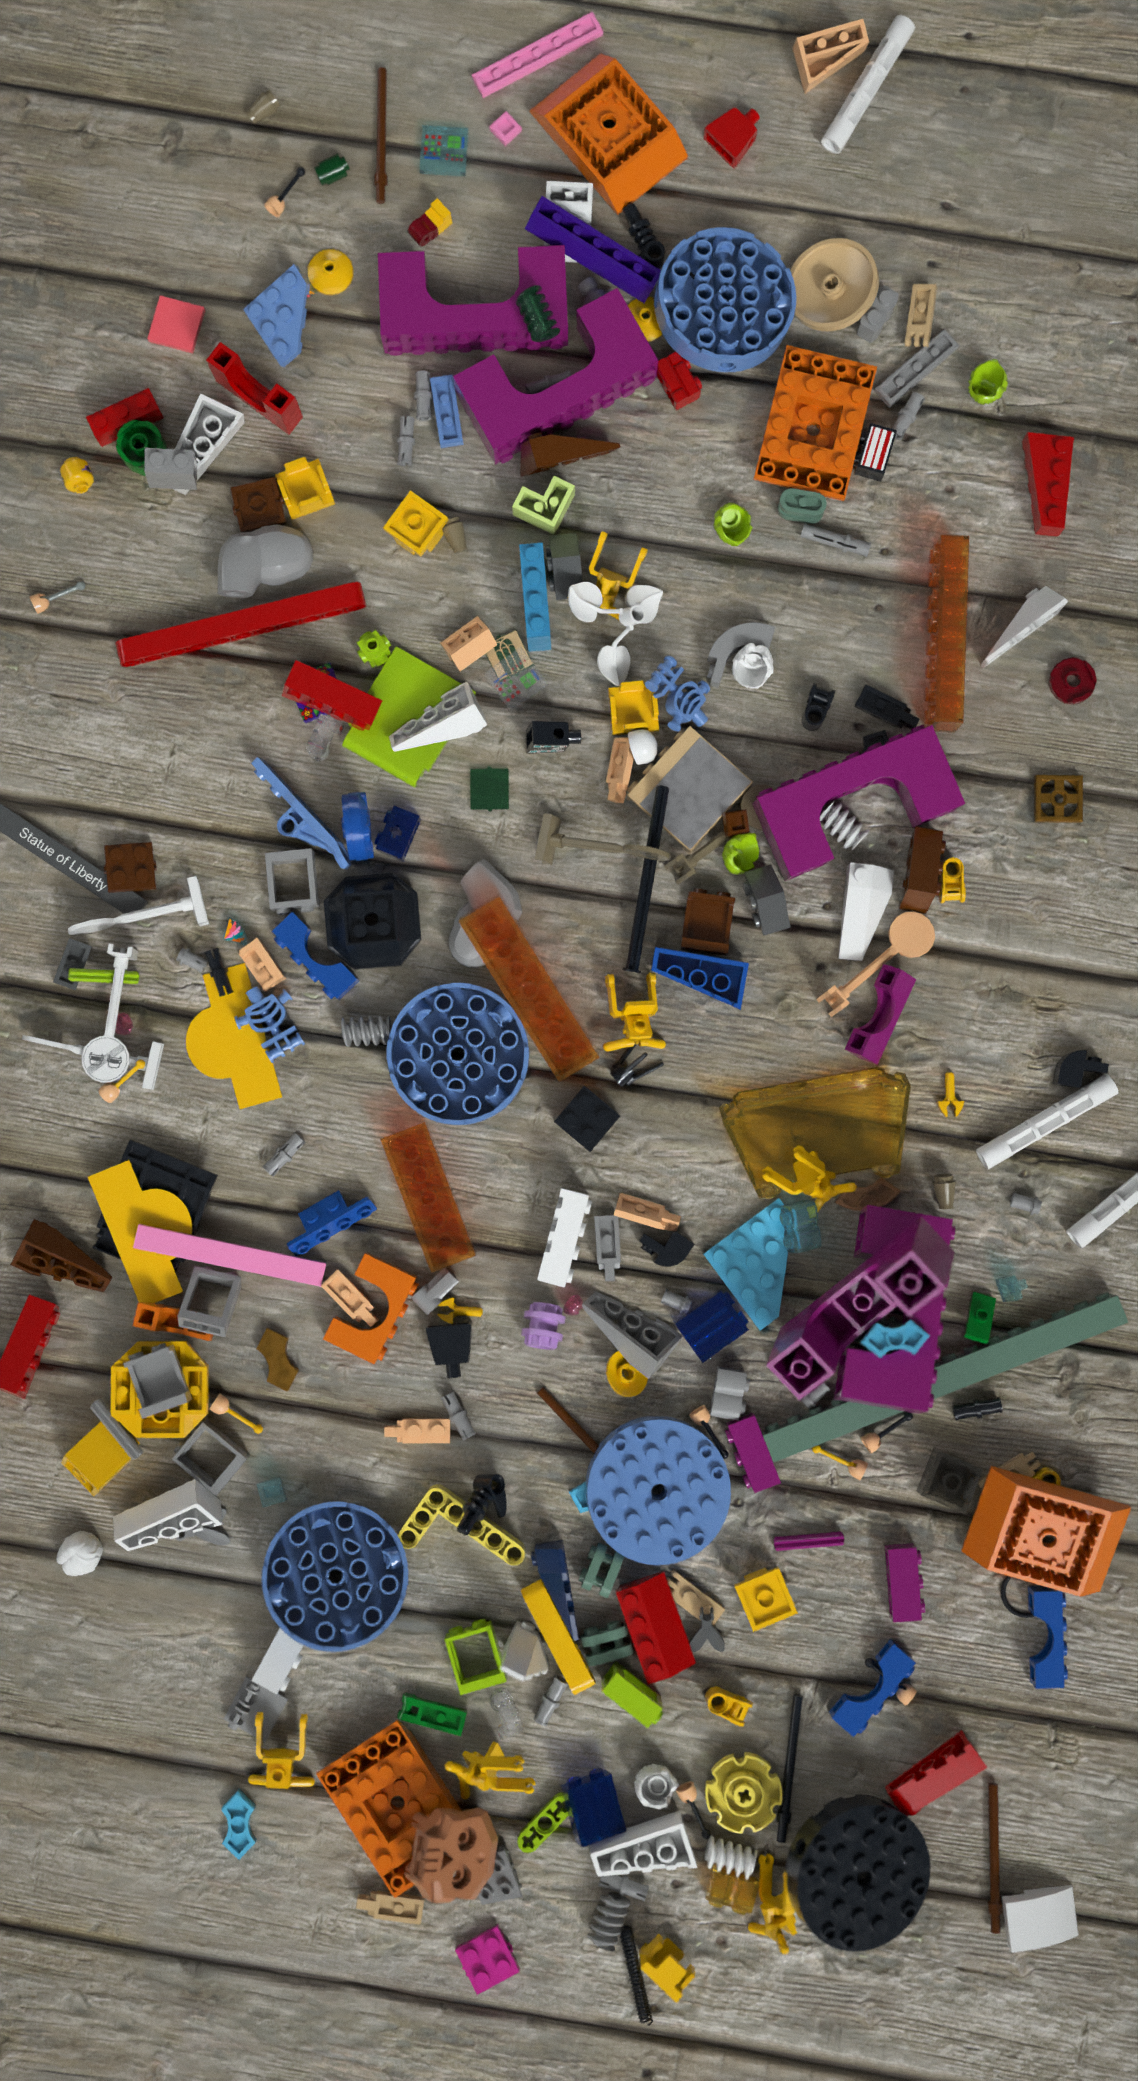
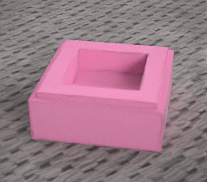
(505, 128)

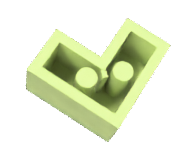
(547, 510)

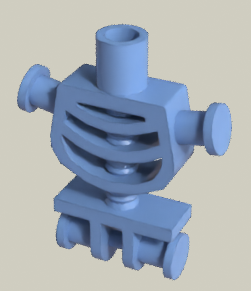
(677, 702)
(259, 1002)

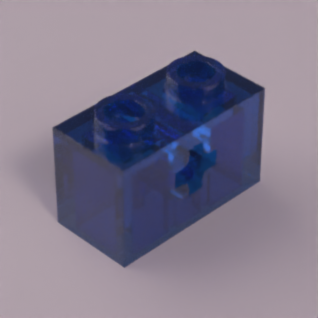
(407, 824)

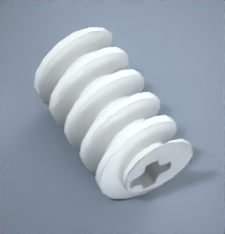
(843, 826)
(730, 1857)

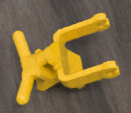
(609, 581)
(636, 1017)
(811, 1178)
(280, 1760)
(483, 1772)
(776, 1909)

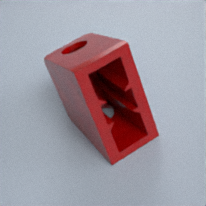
(732, 134)

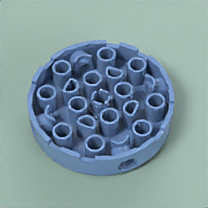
(743, 317)
(423, 1046)
(663, 1525)
(328, 1613)

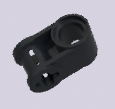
(818, 704)

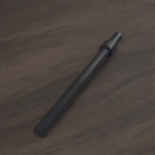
(784, 1814)

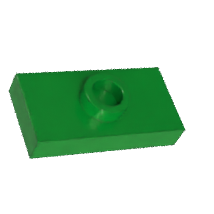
(979, 1317)

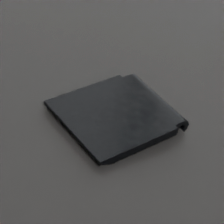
(167, 1173)

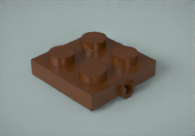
(258, 505)
(130, 867)

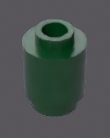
(332, 169)

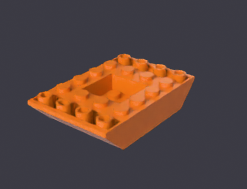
(620, 159)
(819, 393)
(1021, 1510)
(362, 1790)

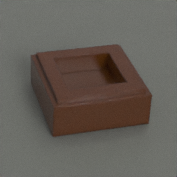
(735, 822)

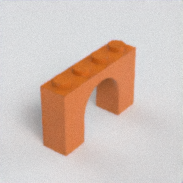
(371, 1342)

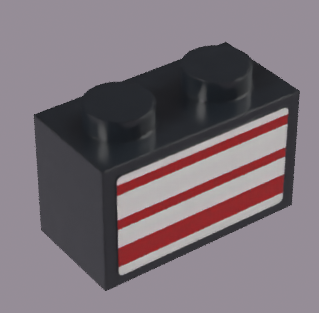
(875, 452)

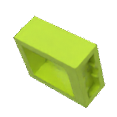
(481, 1680)
(632, 1695)

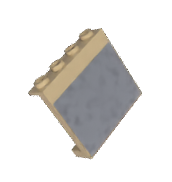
(699, 785)

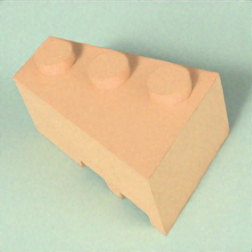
(828, 51)

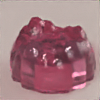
(124, 1024)
(573, 1305)

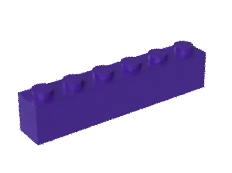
(593, 249)

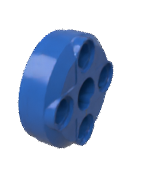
(357, 826)

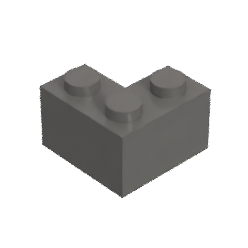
(565, 562)
(766, 899)

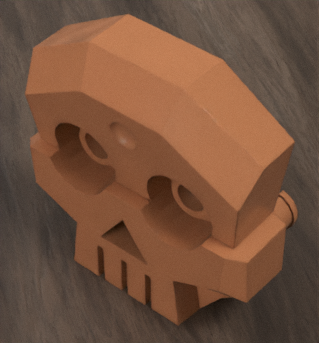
(441, 1853)

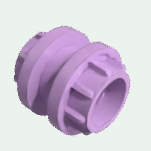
(543, 1326)

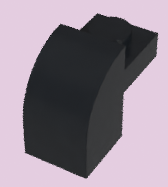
(1071, 1067)
(672, 1252)

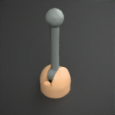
(41, 601)

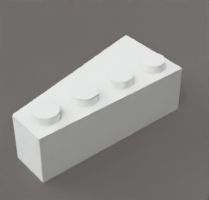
(208, 432)
(563, 1237)
(167, 1515)
(277, 1663)
(645, 1847)

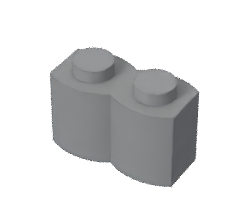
(879, 313)
(728, 1393)

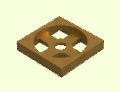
(1076, 781)

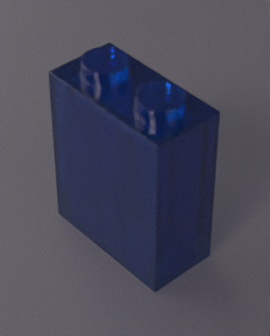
(712, 1325)
(593, 1807)

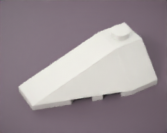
(1036, 611)
(450, 719)
(864, 902)
(524, 1653)

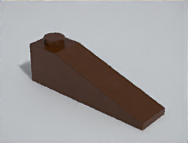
(548, 451)
(53, 1254)

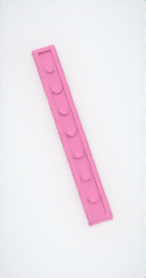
(229, 1255)

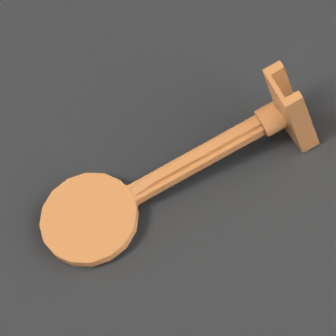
(909, 935)

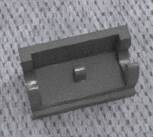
(74, 956)

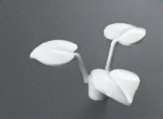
(642, 608)

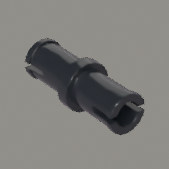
(219, 972)
(977, 1408)

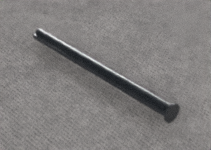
(647, 880)

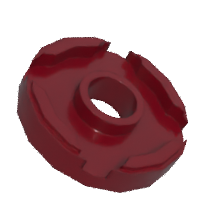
(1062, 690)

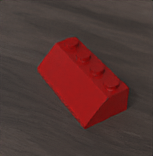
(655, 1627)

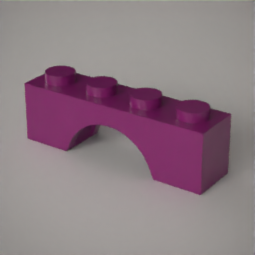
(892, 990)

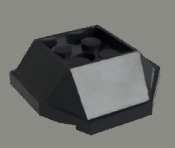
(387, 941)

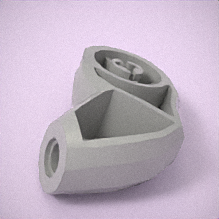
(262, 556)
(479, 885)

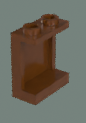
(707, 922)

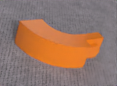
(163, 1318)

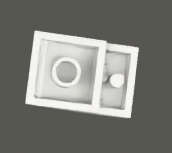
(1039, 1918)

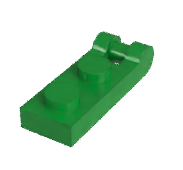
(432, 1714)

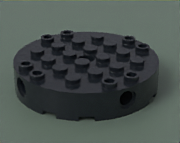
(858, 1873)

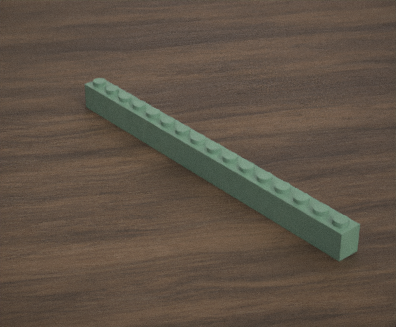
(954, 1373)

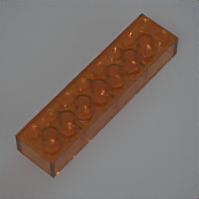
(947, 633)
(529, 987)

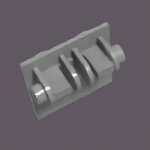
(253, 1699)
(503, 1882)

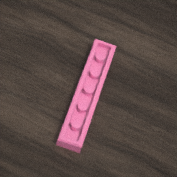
(537, 54)

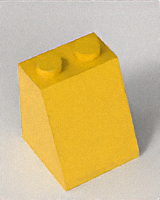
(96, 1459)

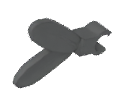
(705, 1632)

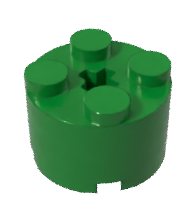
(132, 437)

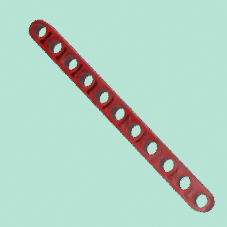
(240, 624)

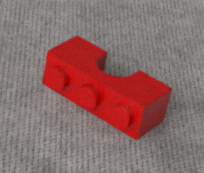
(109, 420)

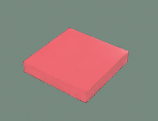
(176, 324)

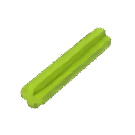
(99, 975)

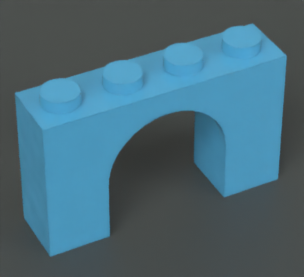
(535, 597)

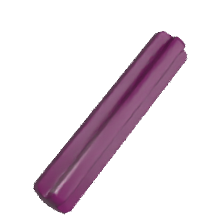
(808, 1541)

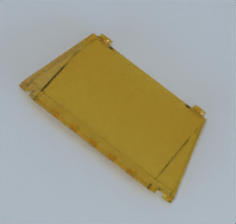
(845, 1117)

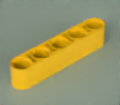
(558, 1637)

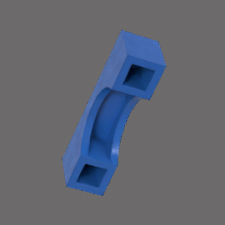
(295, 934)
(1048, 1666)
(855, 1711)

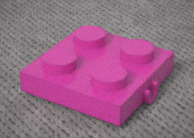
(487, 1959)

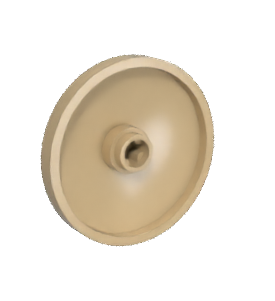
(834, 284)

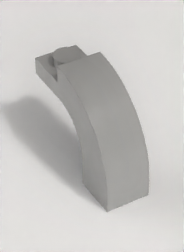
(732, 642)

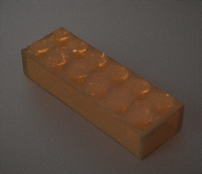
(428, 1197)

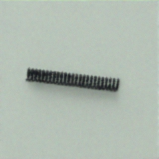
(631, 1961)

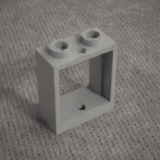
(288, 857)
(205, 1322)
(195, 1471)

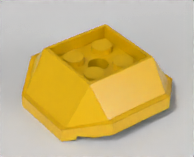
(173, 1422)

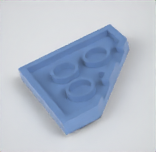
(281, 314)

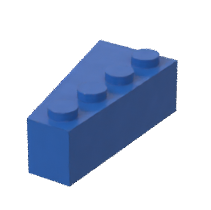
(710, 975)

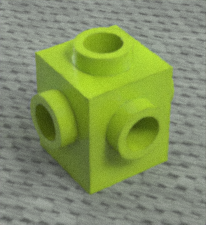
(374, 656)

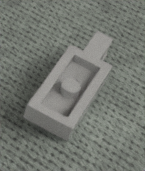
(607, 1244)

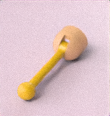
(111, 1090)
(221, 1406)
(855, 1467)

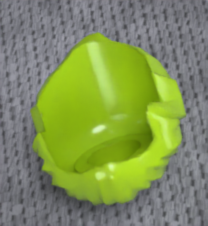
(987, 382)
(732, 524)
(740, 853)

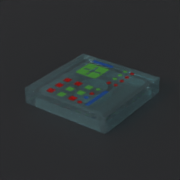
(444, 150)

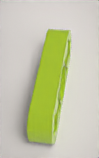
(528, 1830)

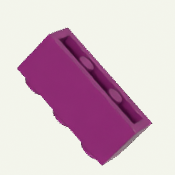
(752, 1453)
(904, 1582)

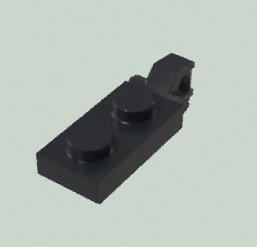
(886, 708)

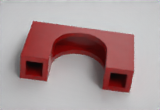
(275, 405)

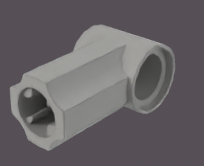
(432, 1293)

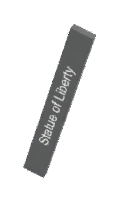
(66, 861)

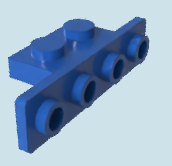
(327, 1219)

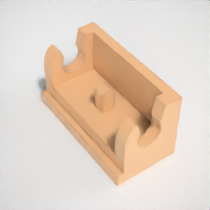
(468, 643)
(262, 964)

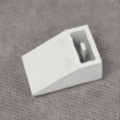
(573, 198)

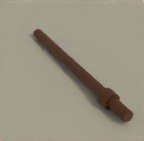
(380, 176)
(568, 1419)
(995, 1906)

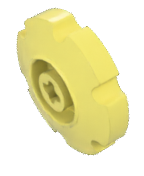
(750, 1809)

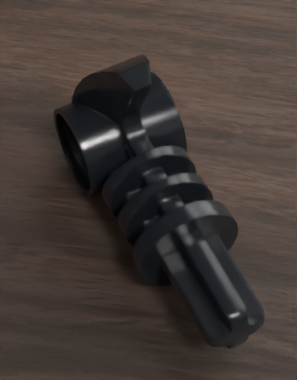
(643, 236)
(486, 1489)

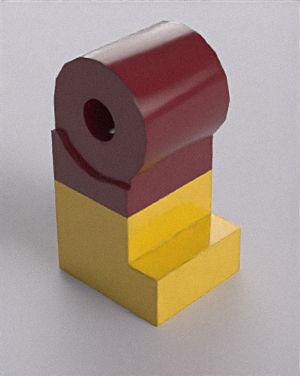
(430, 224)

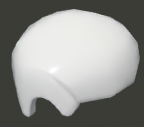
(642, 746)

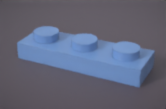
(446, 411)

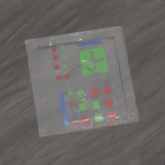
(515, 679)

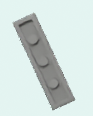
(916, 368)

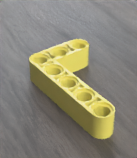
(443, 1508)

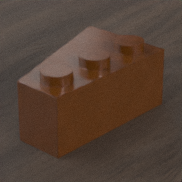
(923, 870)

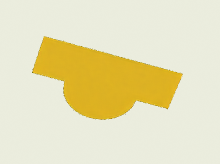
(224, 1050)
(127, 1206)

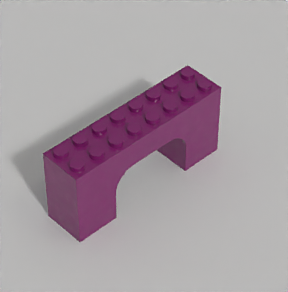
(419, 324)
(618, 367)
(908, 764)
(900, 1274)
(897, 1378)

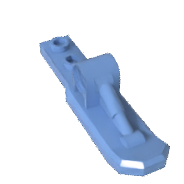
(307, 824)

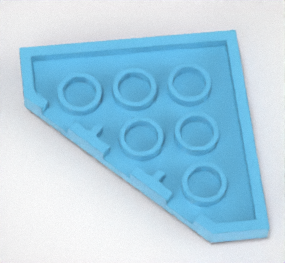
(754, 1264)

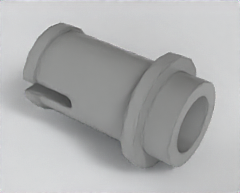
(192, 960)
(1026, 1203)
(676, 1301)
(815, 1395)

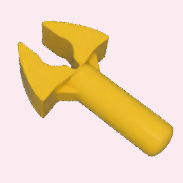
(950, 1097)
(458, 1310)

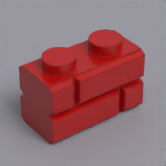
(678, 381)

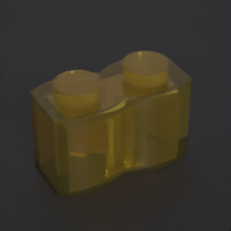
(731, 1890)

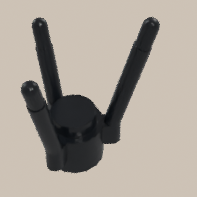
(624, 1073)

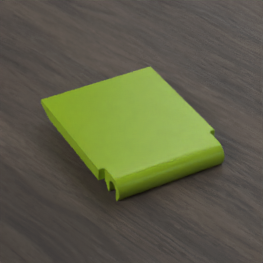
(406, 690)

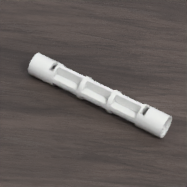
(868, 84)
(1047, 1121)
(1105, 1213)

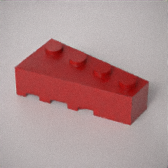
(1048, 471)
(331, 696)
(27, 1345)
(935, 1774)

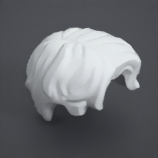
(752, 665)
(79, 1553)
(655, 1786)

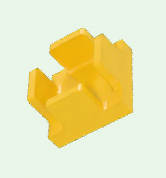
(304, 487)
(416, 525)
(633, 708)
(765, 1598)
(662, 1965)

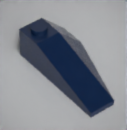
(553, 1570)

